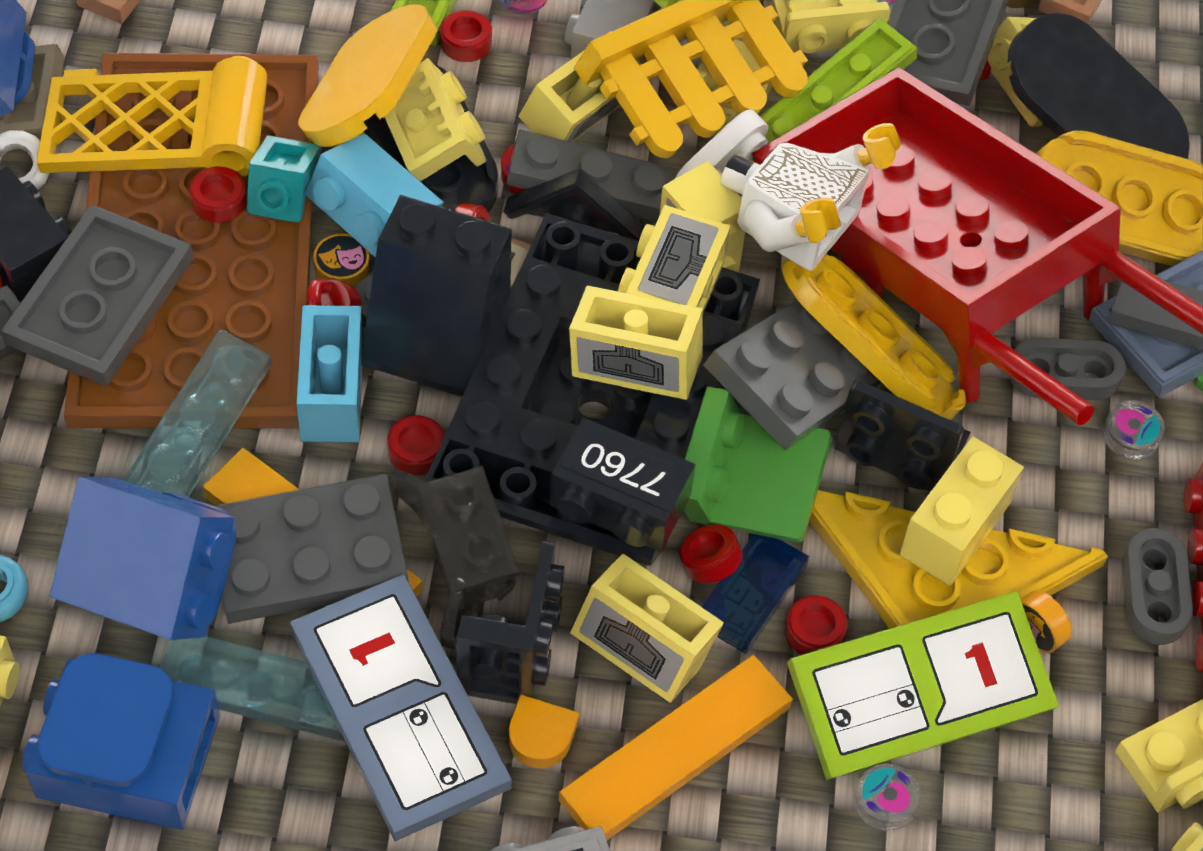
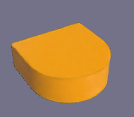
(541, 732)

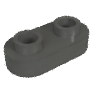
(1069, 361)
(1157, 591)

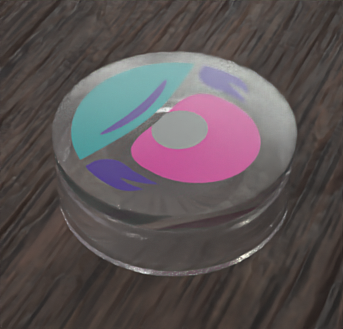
(1133, 429)
(887, 797)

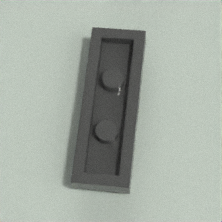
(628, 180)

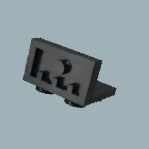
(898, 436)
(507, 658)

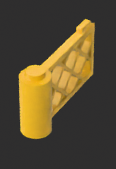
(223, 130)

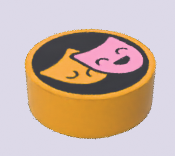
(341, 259)
(1047, 621)

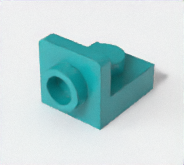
(280, 178)

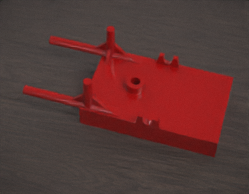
(975, 228)

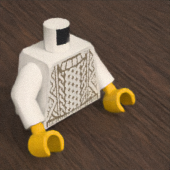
(806, 198)

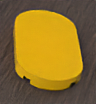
(367, 75)
(1155, 191)
(875, 335)

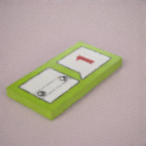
(921, 685)

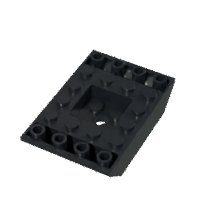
(523, 390)

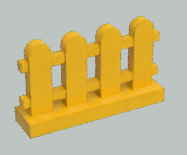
(658, 39)

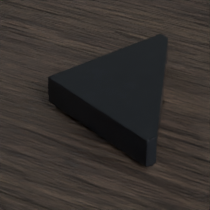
(576, 199)

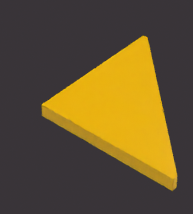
(869, 537)

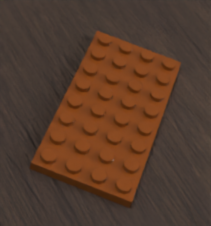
(243, 274)

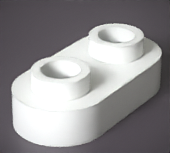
(740, 137)

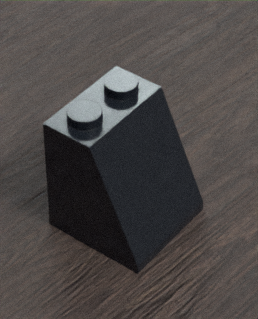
(435, 294)

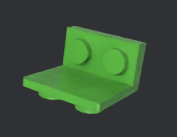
(747, 477)

